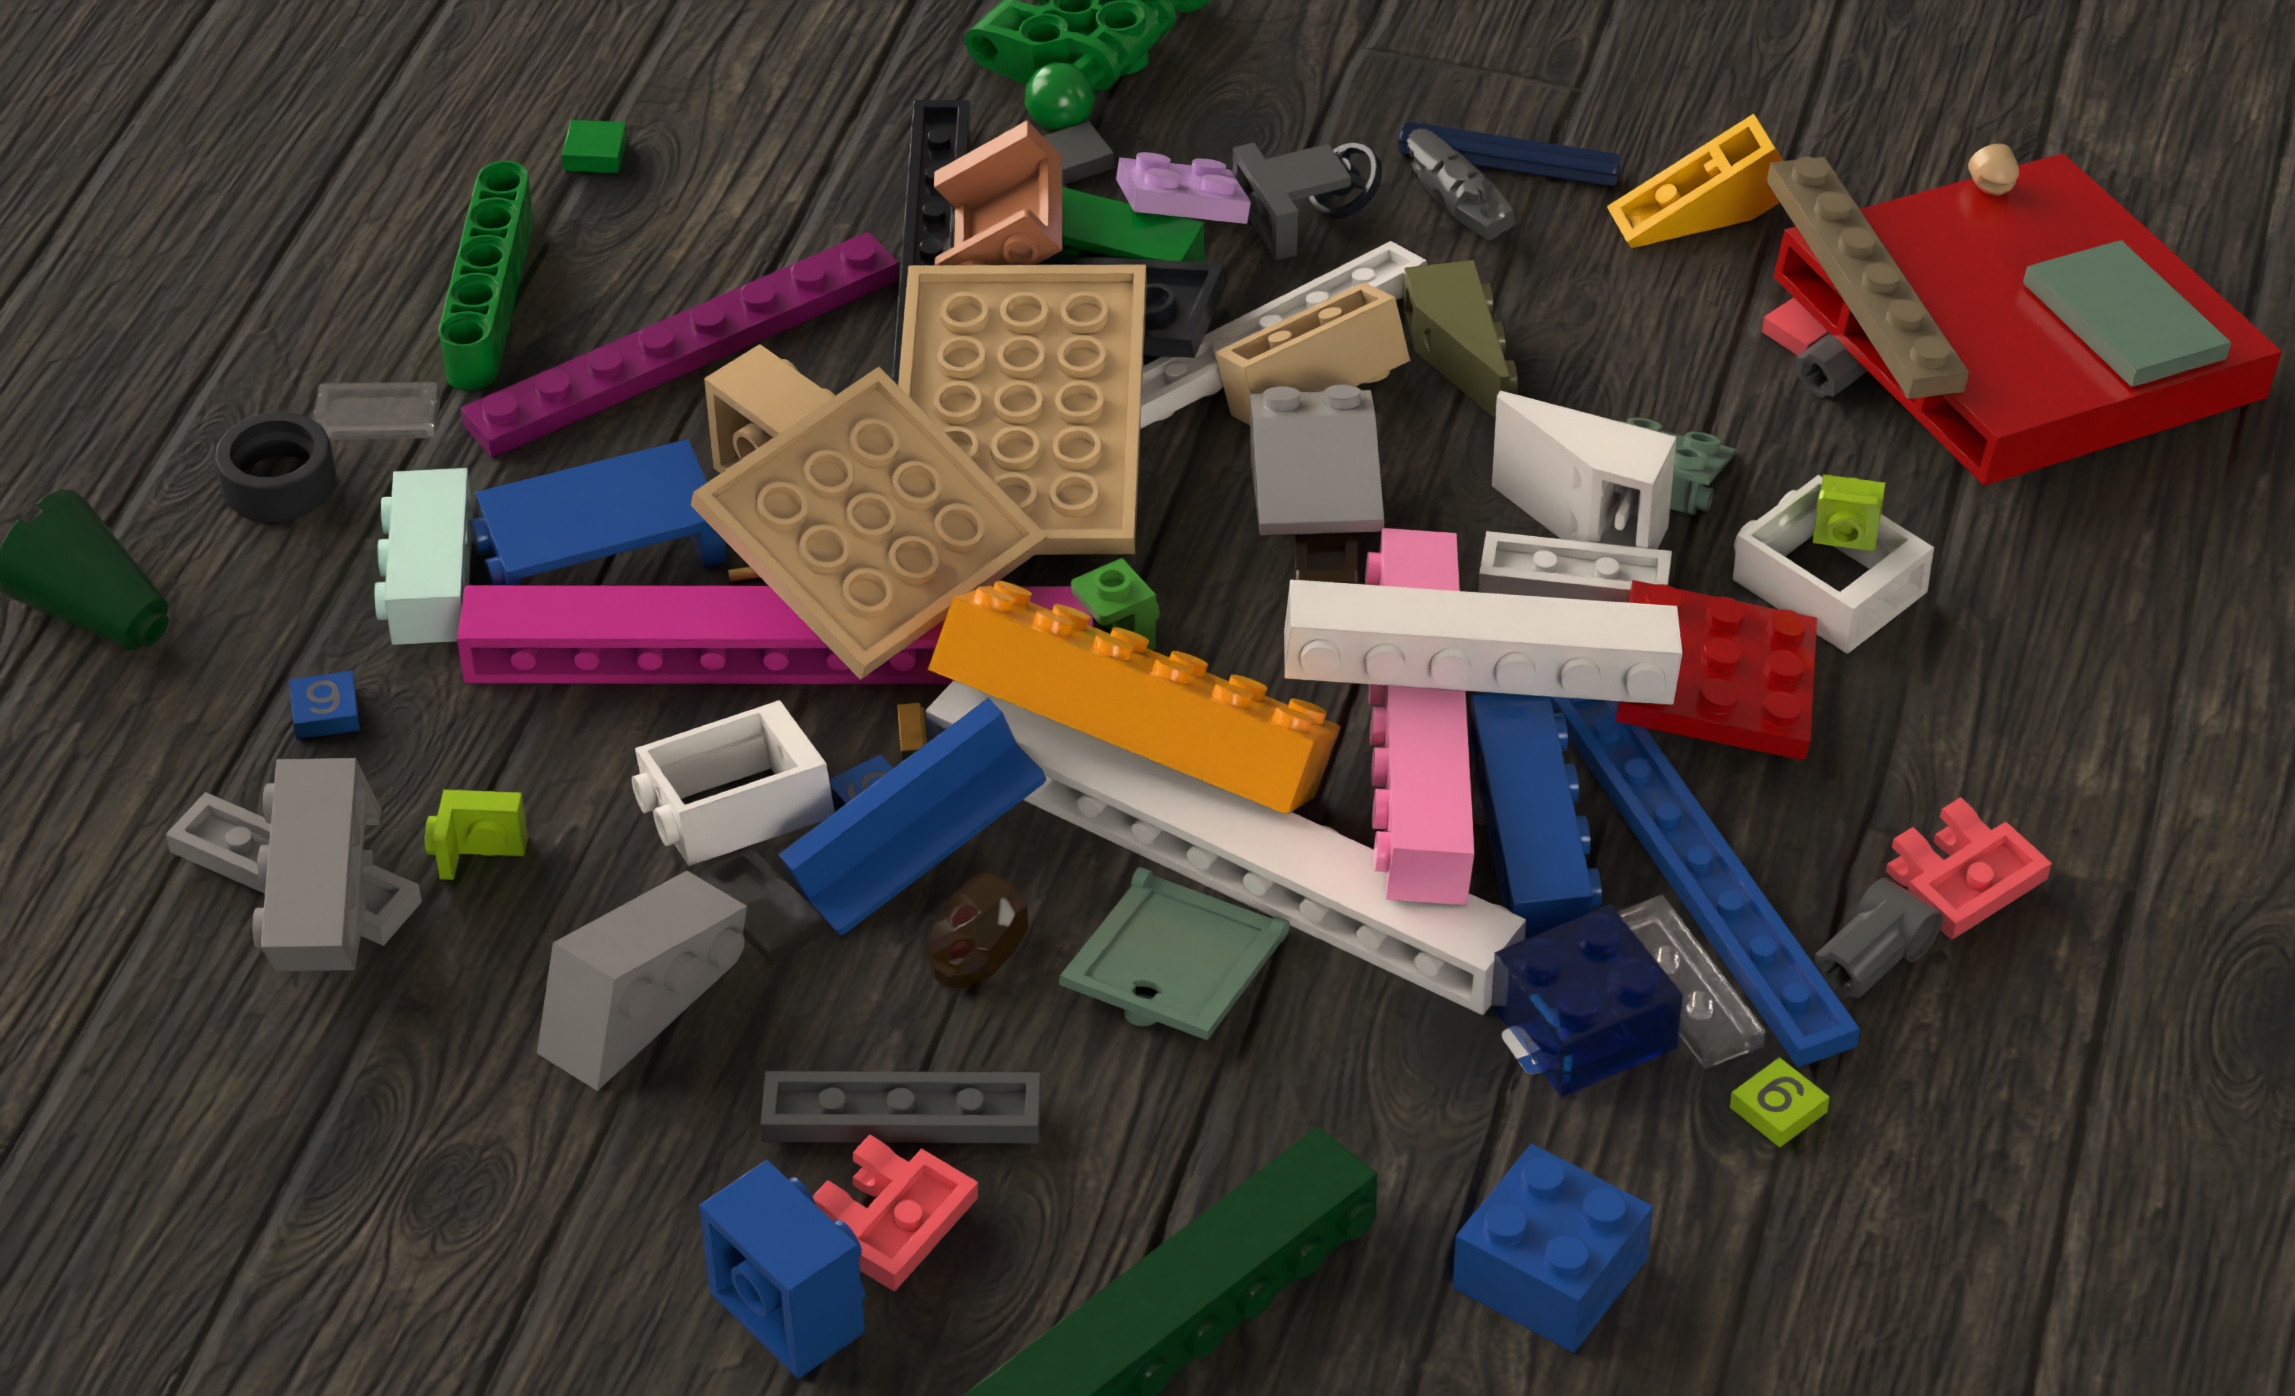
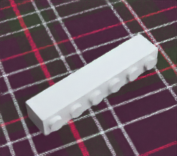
(1482, 642)

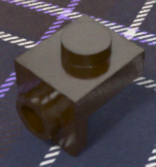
(1326, 557)

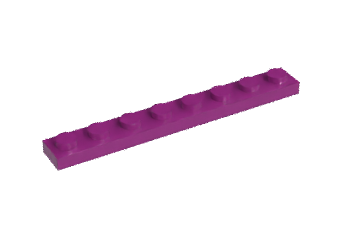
(679, 344)

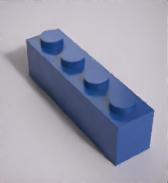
(1530, 810)

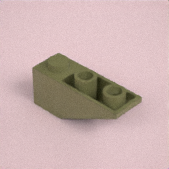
(1454, 330)

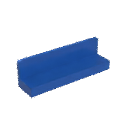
(912, 818)

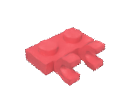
(1980, 875)
(911, 1212)

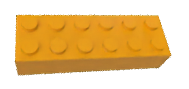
(1136, 696)

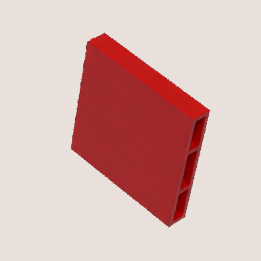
(2031, 380)

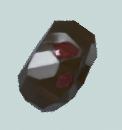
(977, 931)

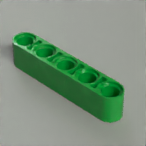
(486, 276)

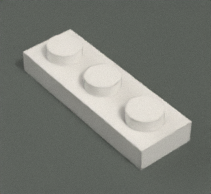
(1567, 567)

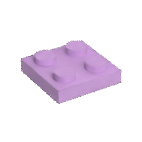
(1181, 190)

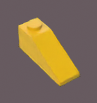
(1704, 190)

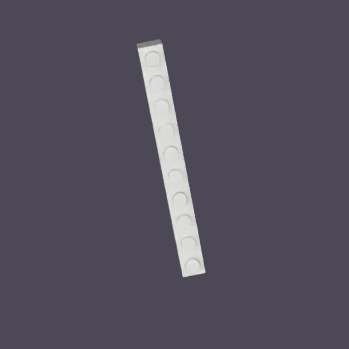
(1253, 854)

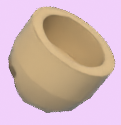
(1994, 169)

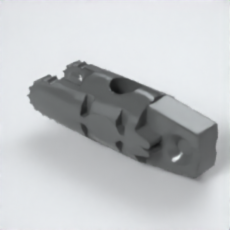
(1459, 185)

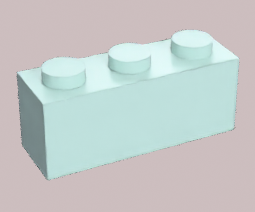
(425, 555)

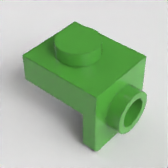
(1119, 599)

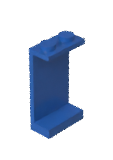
(593, 514)

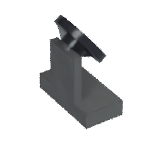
(1309, 173)

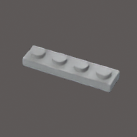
(229, 843)

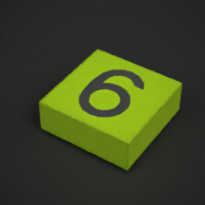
(1779, 1102)

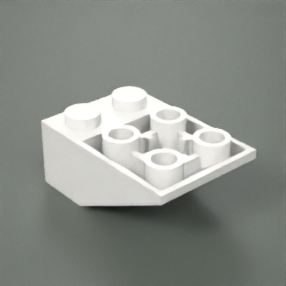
(1583, 472)

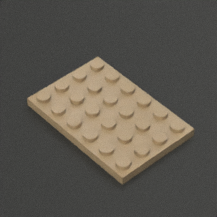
(1037, 387)

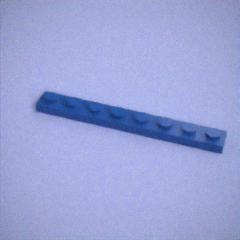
(1711, 882)

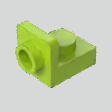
(1848, 512)
(475, 824)

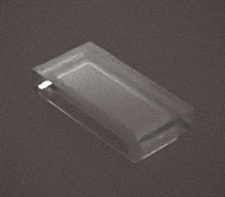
(378, 410)

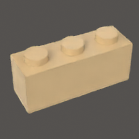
(1333, 343)

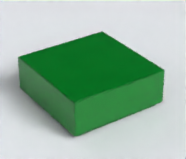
(594, 146)

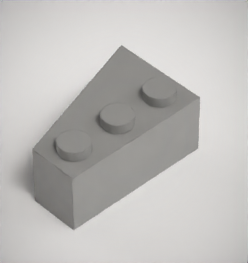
(314, 864)
(635, 974)

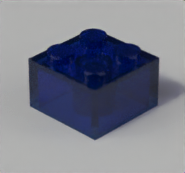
(1586, 1000)

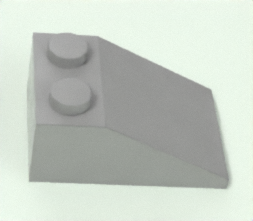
(1315, 461)

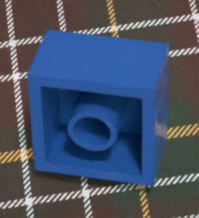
(1552, 1247)
(783, 1267)

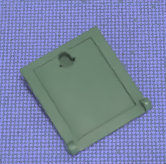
(1182, 946)

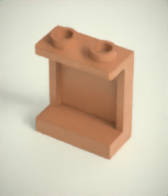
(1004, 201)

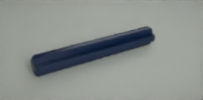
(1524, 155)

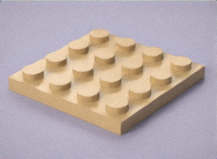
(868, 521)

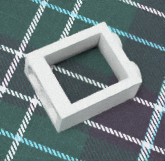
(1846, 618)
(724, 753)

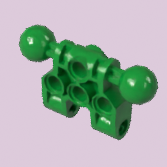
(1070, 49)

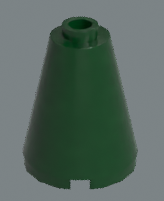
(81, 574)

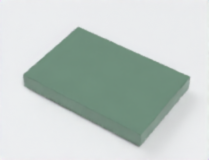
(2126, 313)

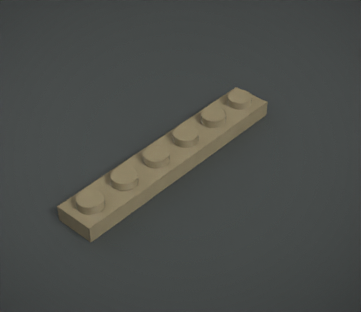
(1867, 278)

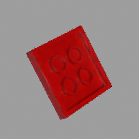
(1739, 676)

